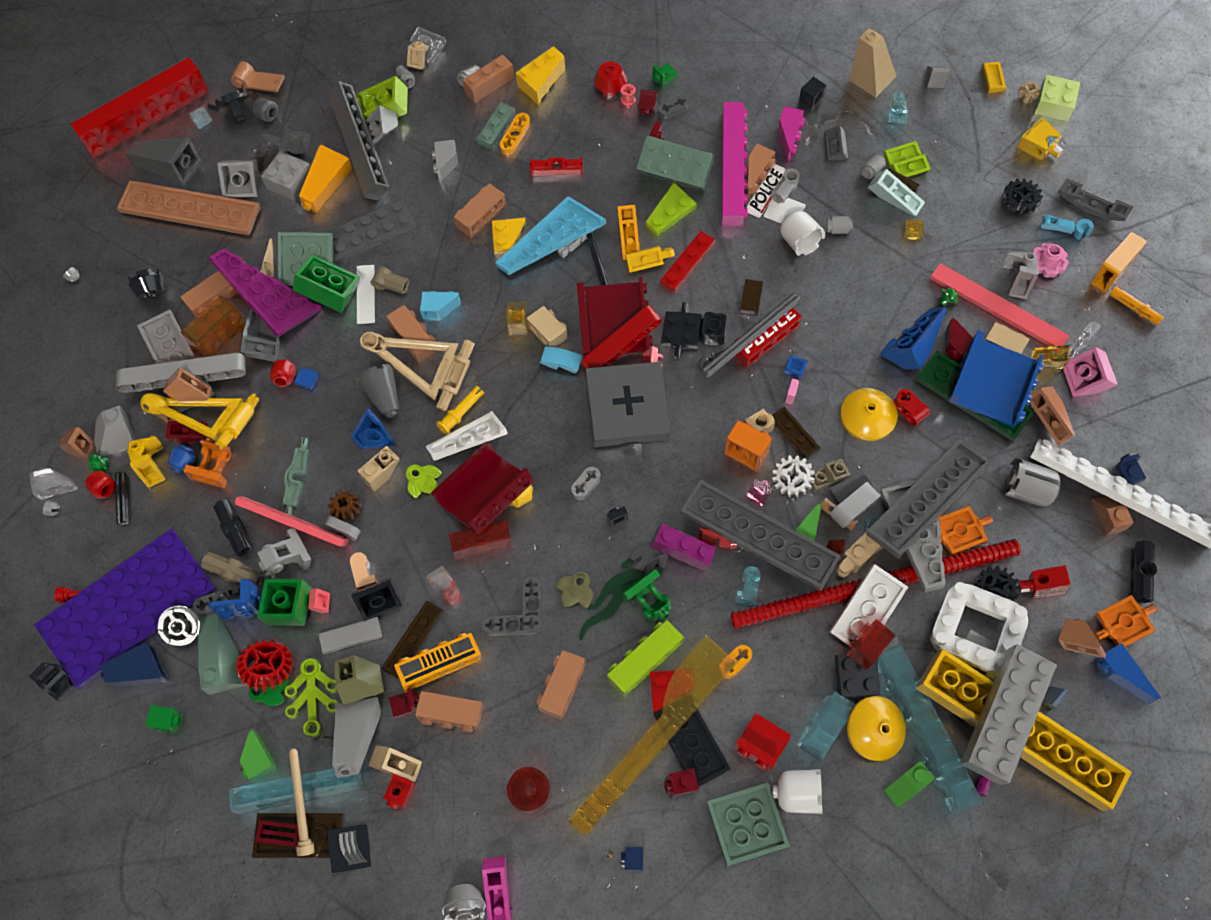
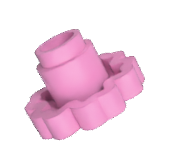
(1051, 259)

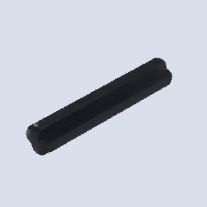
(121, 498)

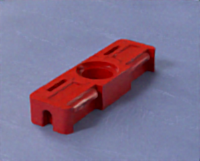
(568, 167)

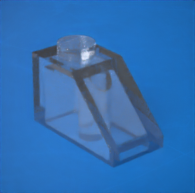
(49, 483)

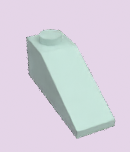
(893, 191)

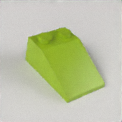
(389, 94)

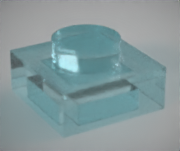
(200, 117)

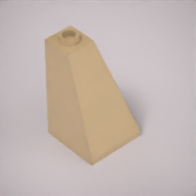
(872, 64)

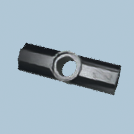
(232, 527)
(1144, 583)

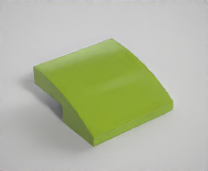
(907, 159)

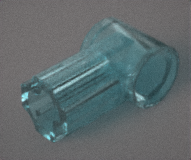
(898, 113)

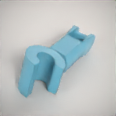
(1067, 226)

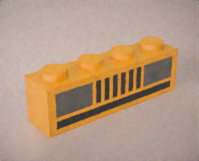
(437, 662)

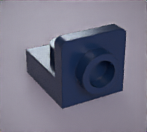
(1130, 469)

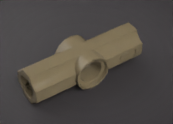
(230, 569)

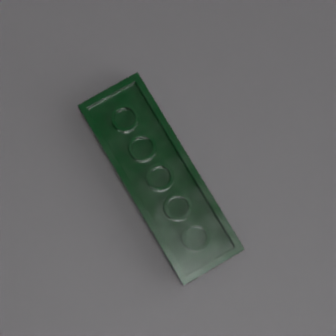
(941, 375)

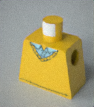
(1041, 140)

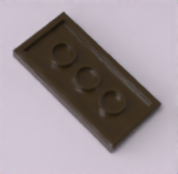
(317, 829)

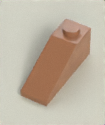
(1052, 413)

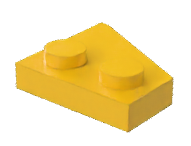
(506, 233)

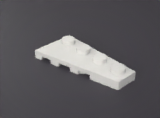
(475, 433)

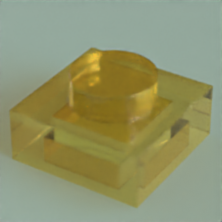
(914, 229)

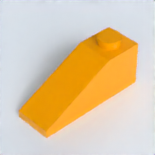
(628, 229)

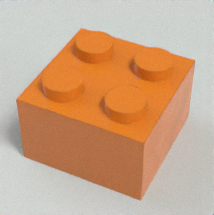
(748, 445)

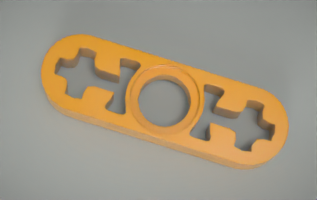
(515, 140)

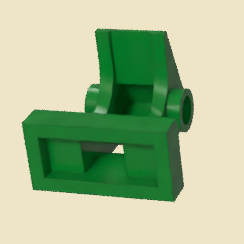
(660, 608)

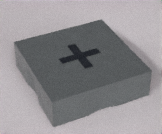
(627, 404)

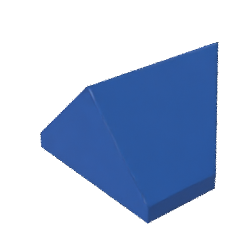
(371, 432)

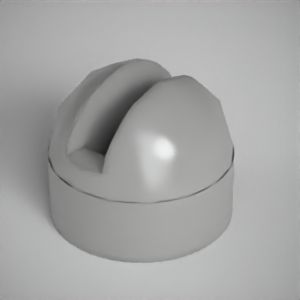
(71, 275)
(50, 508)

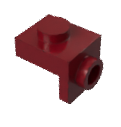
(647, 102)
(681, 783)

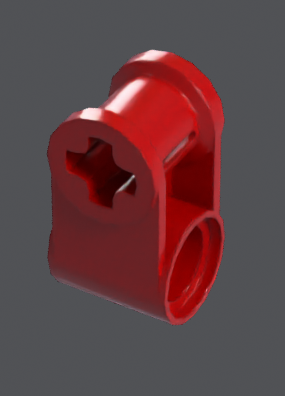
(912, 407)

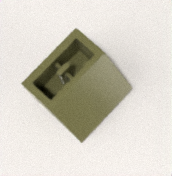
(357, 678)

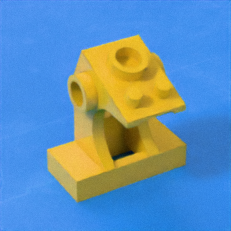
(141, 461)

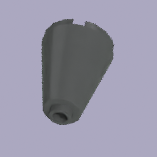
(381, 389)

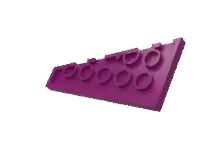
(268, 297)

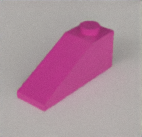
(496, 888)

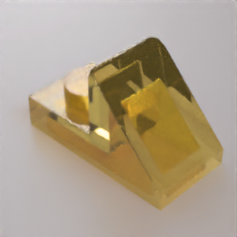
(1054, 356)

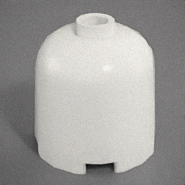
(801, 232)
(799, 791)

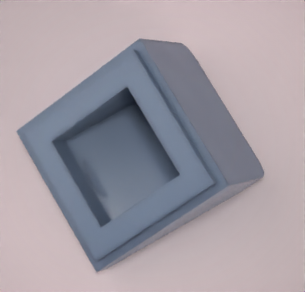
(1053, 697)

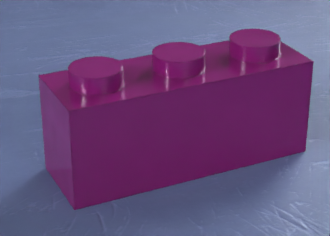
(683, 547)

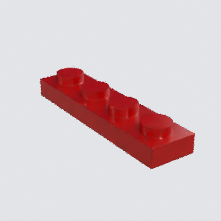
(687, 261)

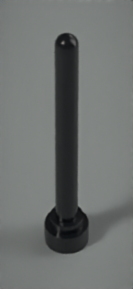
(597, 260)

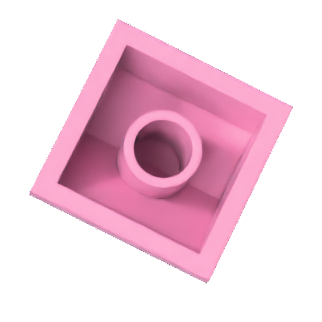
(1089, 373)

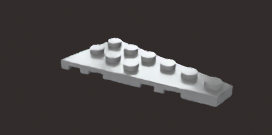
(926, 551)

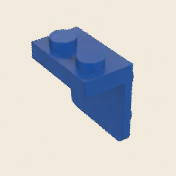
(245, 606)

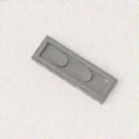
(350, 635)

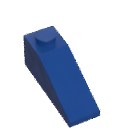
(1124, 671)

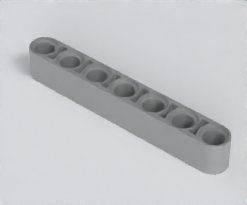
(156, 375)

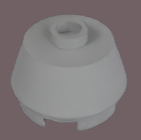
(178, 625)
(463, 903)

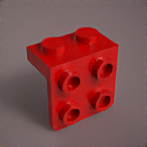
(762, 742)

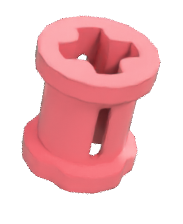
(628, 98)

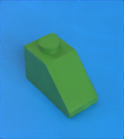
(256, 759)
(909, 784)

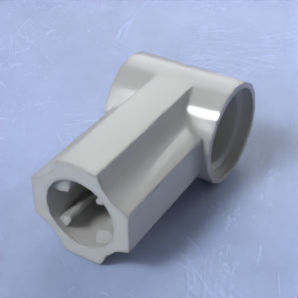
(786, 185)

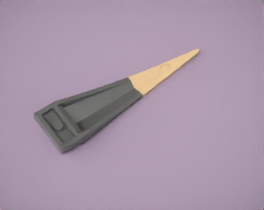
(257, 338)

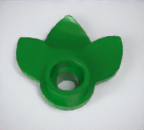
(270, 697)

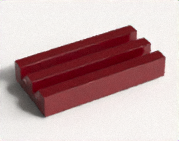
(260, 830)

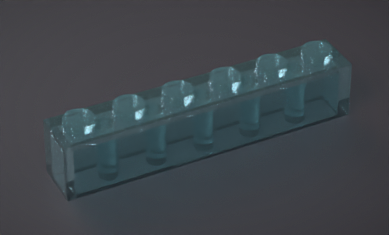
(281, 792)

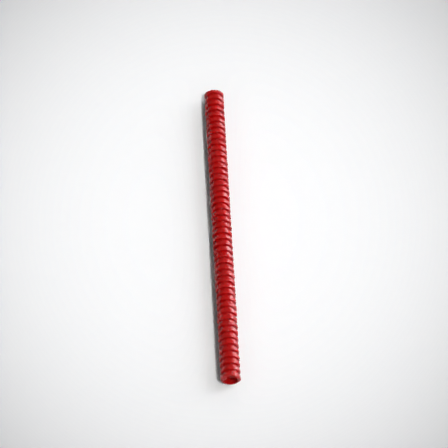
(843, 592)

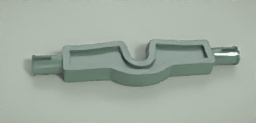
(297, 468)

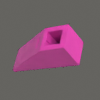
(789, 127)

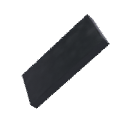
(697, 749)

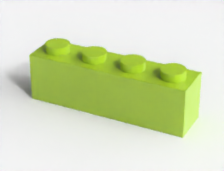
(645, 658)

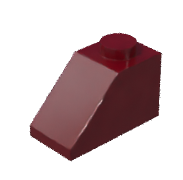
(957, 341)

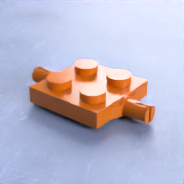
(963, 530)
(1125, 622)

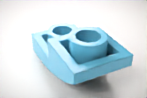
(561, 358)

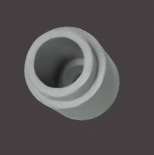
(872, 166)
(839, 224)

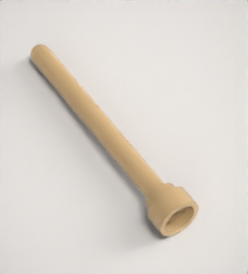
(304, 845)

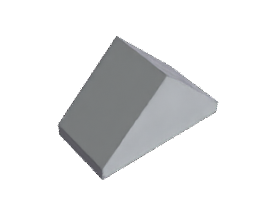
(937, 76)

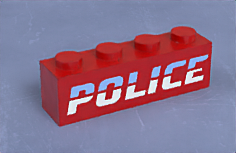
(769, 337)

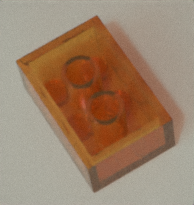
(214, 328)

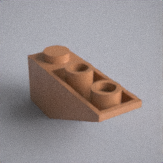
(759, 162)

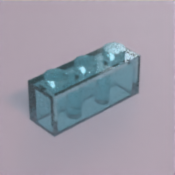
(826, 726)

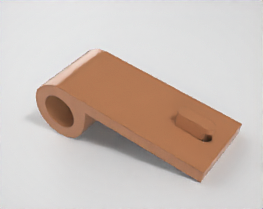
(246, 77)

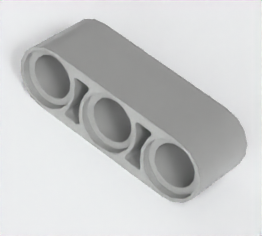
(854, 505)

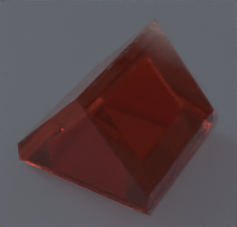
(837, 546)

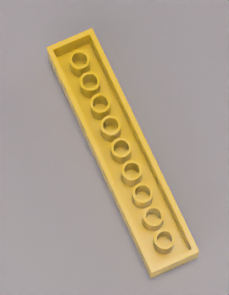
(1049, 745)

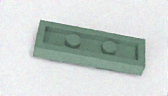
(496, 125)

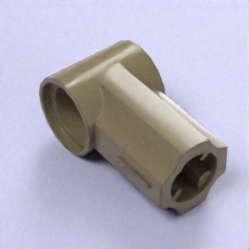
(385, 279)

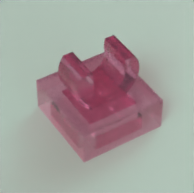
(760, 491)

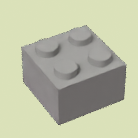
(286, 175)

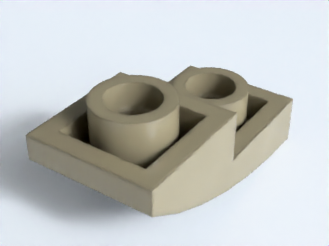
(830, 474)

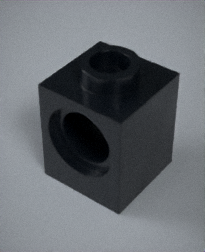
(812, 92)

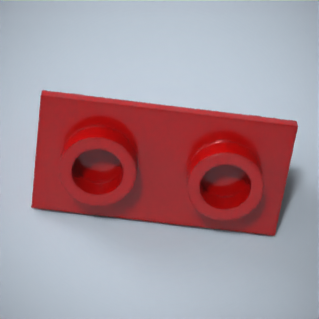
(710, 537)

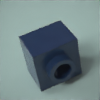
(632, 859)

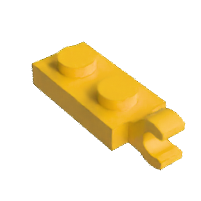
(647, 258)

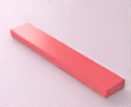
(292, 521)

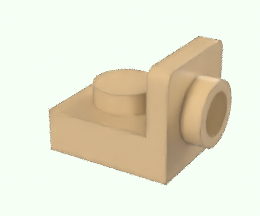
(416, 55)

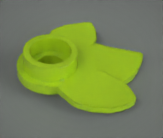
(424, 482)

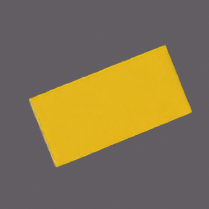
(994, 77)

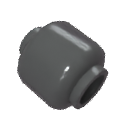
(265, 109)

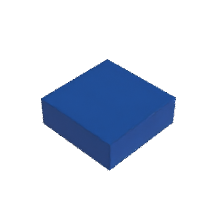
(795, 366)
(307, 378)

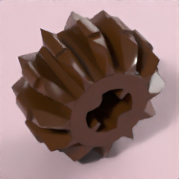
(342, 499)

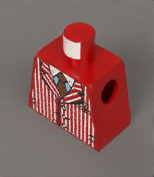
(1047, 582)

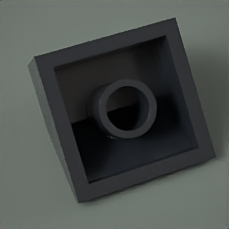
(376, 599)

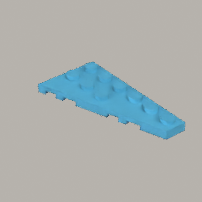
(560, 227)

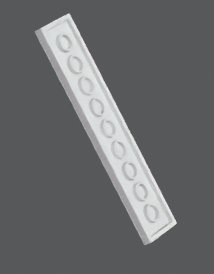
(1122, 492)

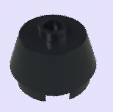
(147, 284)

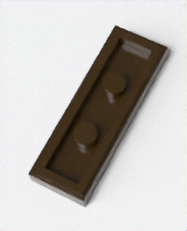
(795, 433)

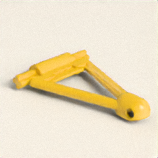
(228, 424)

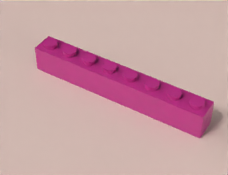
(733, 164)

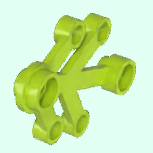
(310, 695)

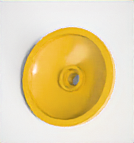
(868, 423)
(866, 732)

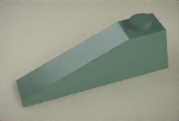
(216, 656)

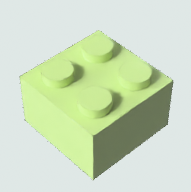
(1057, 98)

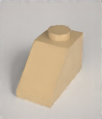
(395, 762)

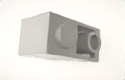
(445, 156)

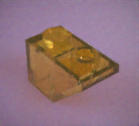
(517, 318)

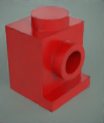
(406, 788)

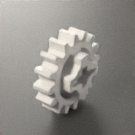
(786, 474)

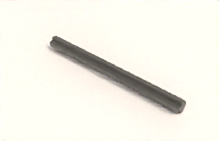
(750, 335)

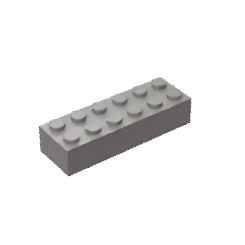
(1008, 715)

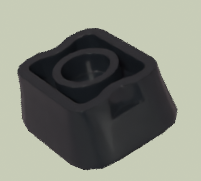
(713, 329)

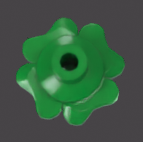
(949, 296)
(97, 463)

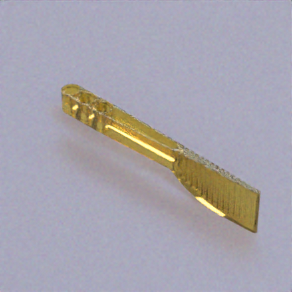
(685, 693)

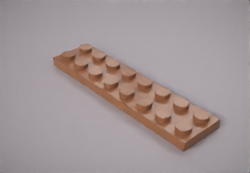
(189, 207)

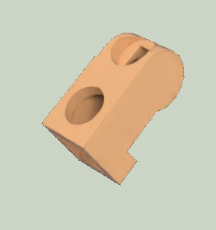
(360, 569)

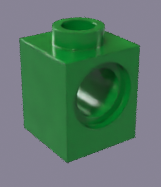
(163, 719)

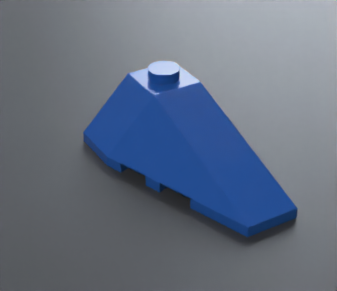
(916, 343)

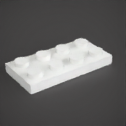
(872, 600)

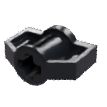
(51, 680)

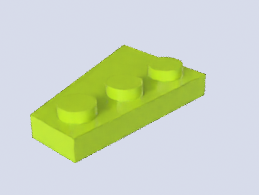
(670, 210)

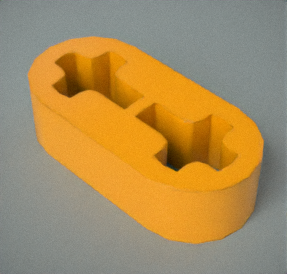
(742, 662)

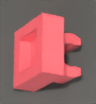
(651, 355)
(319, 601)

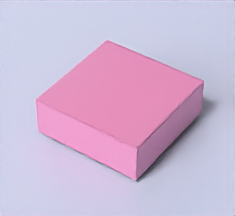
(792, 391)

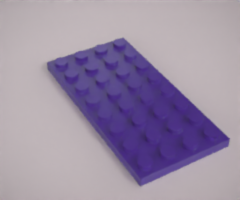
(123, 607)

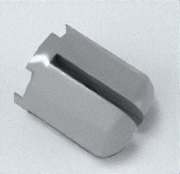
(1031, 483)

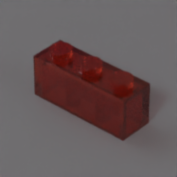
(468, 543)

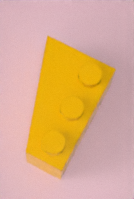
(540, 74)

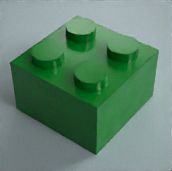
(284, 602)

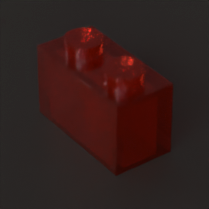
(870, 644)

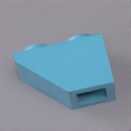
(438, 304)

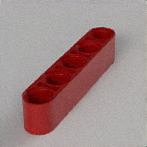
(623, 339)

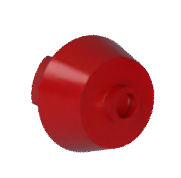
(610, 78)

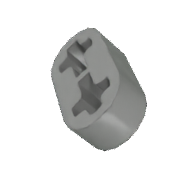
(589, 486)
(342, 528)

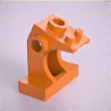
(209, 475)

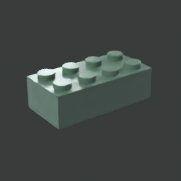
(675, 163)

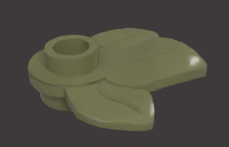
(575, 593)

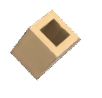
(379, 468)

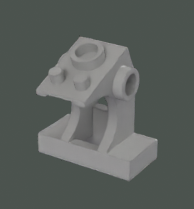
(1026, 266)
(297, 554)

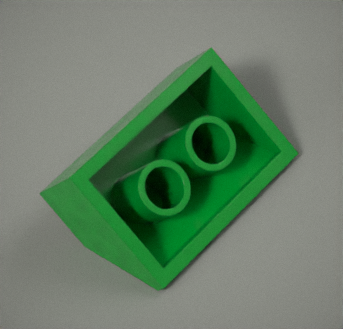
(325, 283)

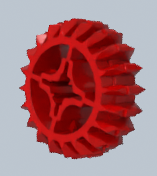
(266, 658)

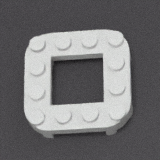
(972, 654)

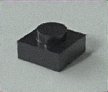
(617, 516)

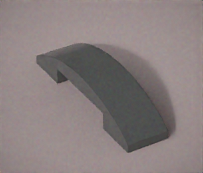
(1093, 204)

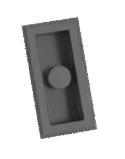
(836, 144)

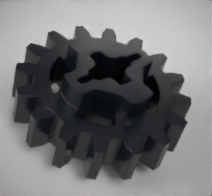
(1022, 196)
(998, 578)

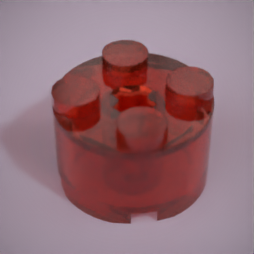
(518, 785)

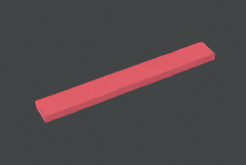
(999, 307)

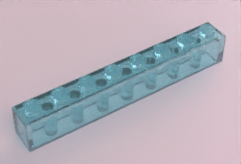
(928, 731)

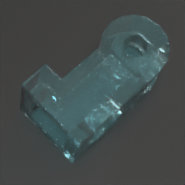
(751, 581)

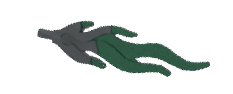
(623, 580)

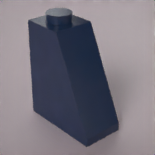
(134, 668)

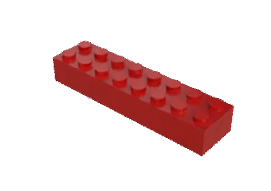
(140, 107)

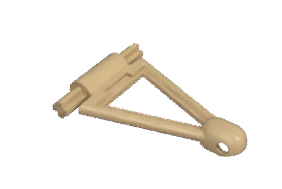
(450, 371)

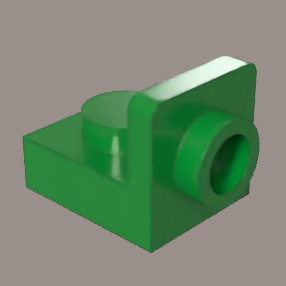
(664, 74)

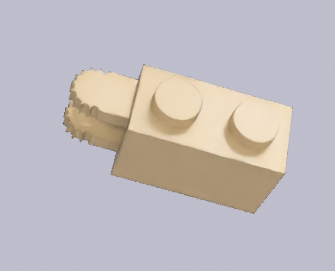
(858, 555)

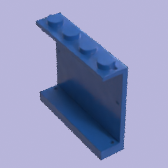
(996, 381)

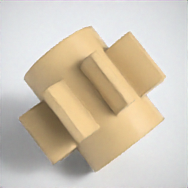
(1029, 92)

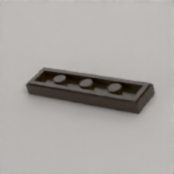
(414, 636)

